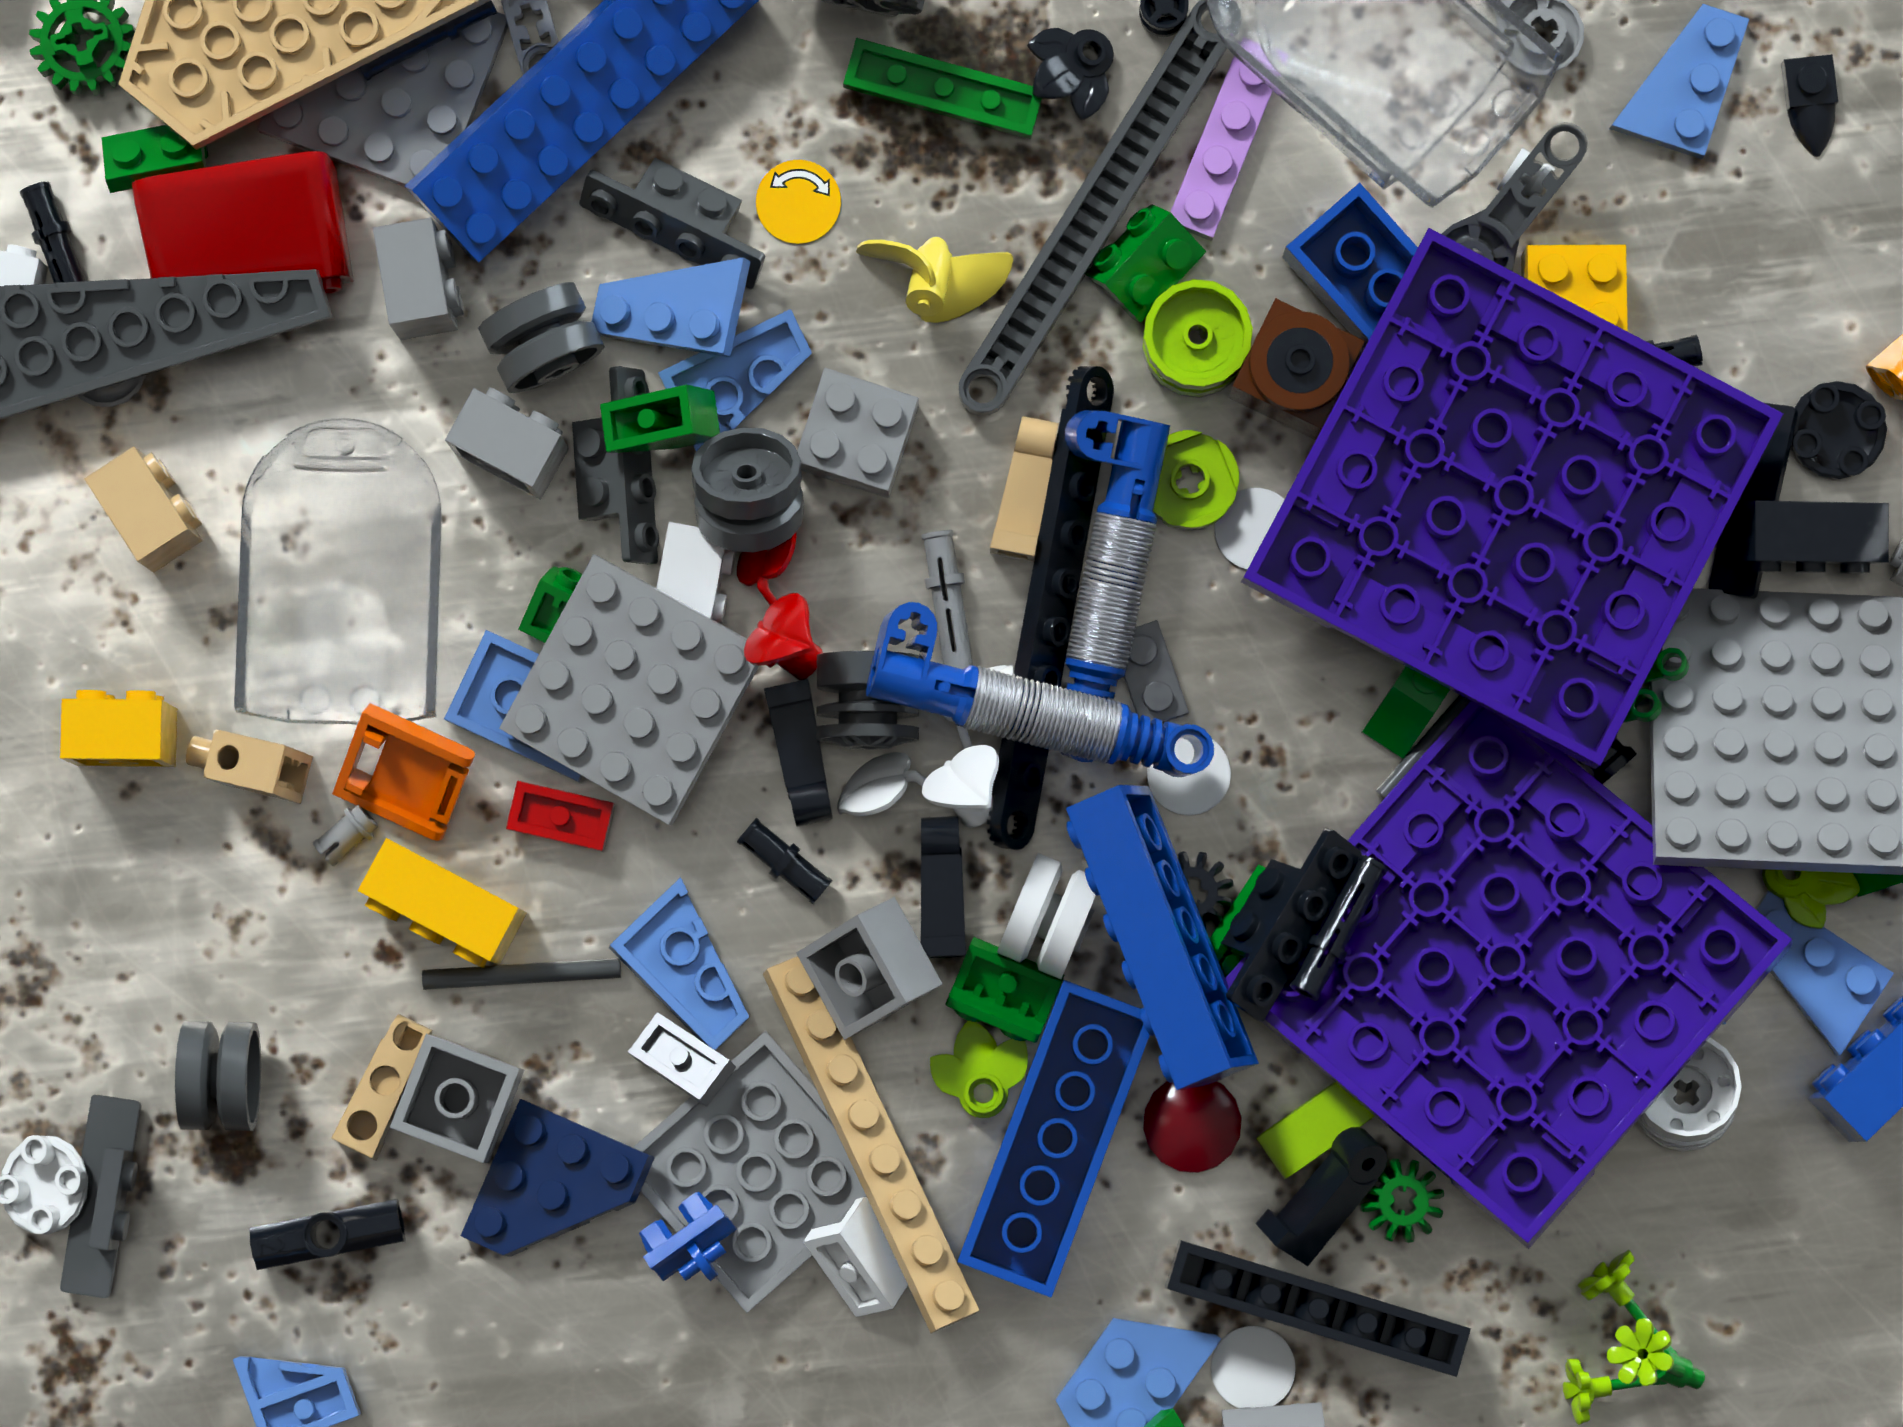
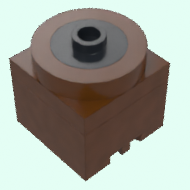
(1296, 368)

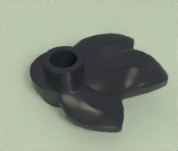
(1068, 71)

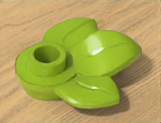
(1811, 892)
(979, 1062)

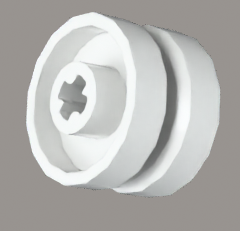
(1049, 916)

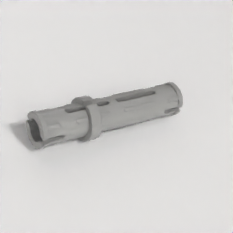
(940, 547)

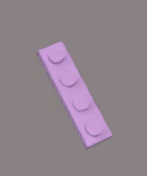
(1221, 151)

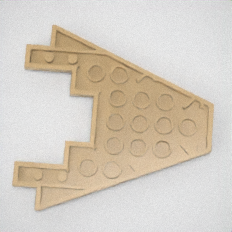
(233, 61)

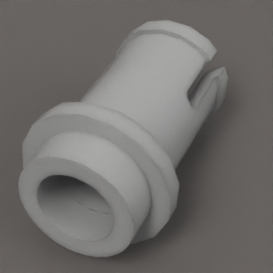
(347, 832)

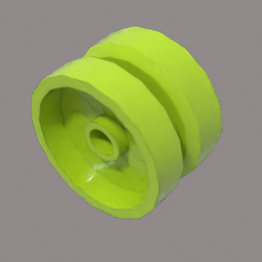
(1217, 316)

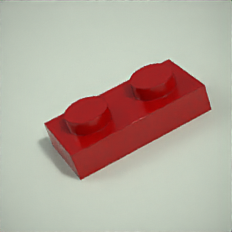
(560, 816)

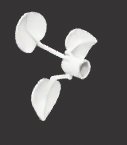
(959, 784)

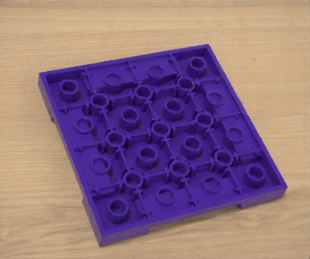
(1513, 498)
(1521, 970)

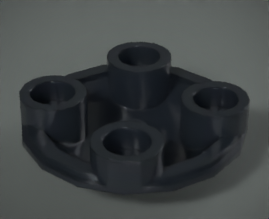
(1838, 430)

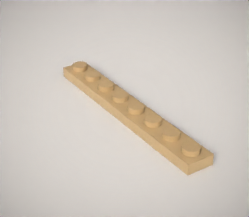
(873, 1149)

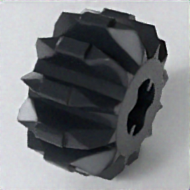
(1207, 885)

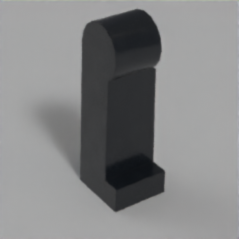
(799, 751)
(942, 888)
(1326, 1196)

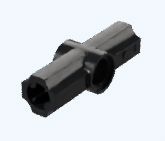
(296, 1239)

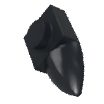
(1811, 99)

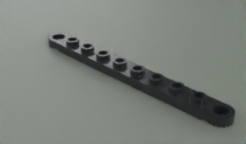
(1050, 605)

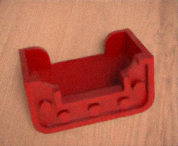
(246, 219)

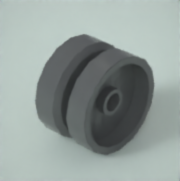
(541, 337)
(748, 489)
(218, 1076)

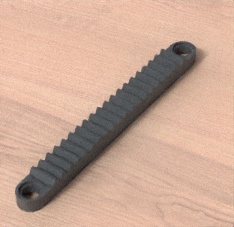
(1094, 211)

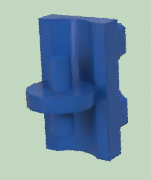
(691, 1247)

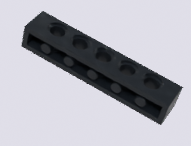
(1317, 1308)

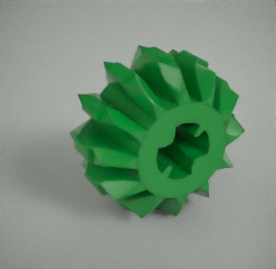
(1418, 1201)

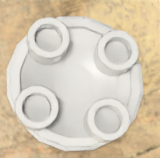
(43, 1184)

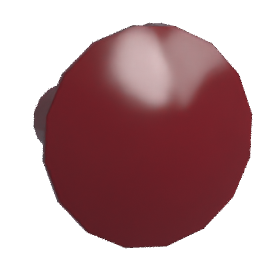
(1192, 1126)

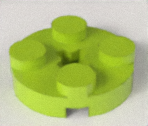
(1215, 493)

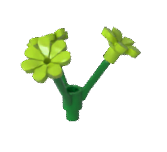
(1643, 1353)

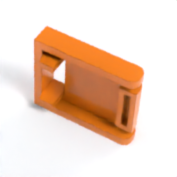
(414, 777)

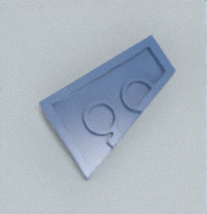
(1687, 86)
(756, 367)
(1825, 976)

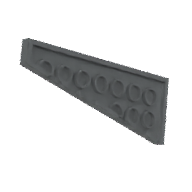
(106, 332)

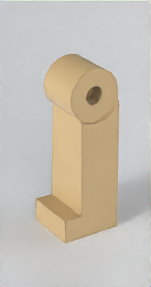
(1025, 490)
(381, 1088)

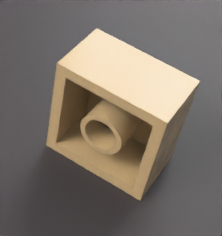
(144, 510)

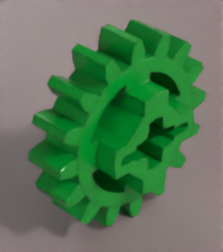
(63, 44)

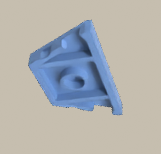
(1133, 1374)

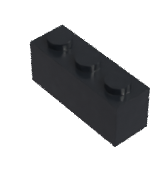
(1810, 535)

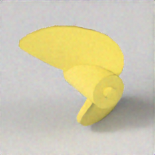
(943, 284)

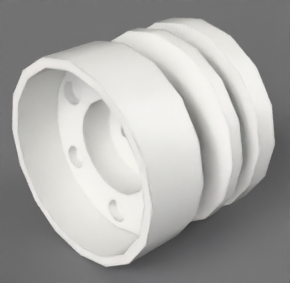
(1717, 1092)

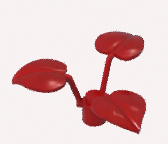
(785, 630)

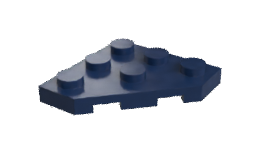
(551, 1181)

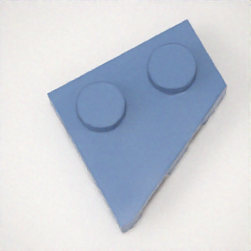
(296, 1393)

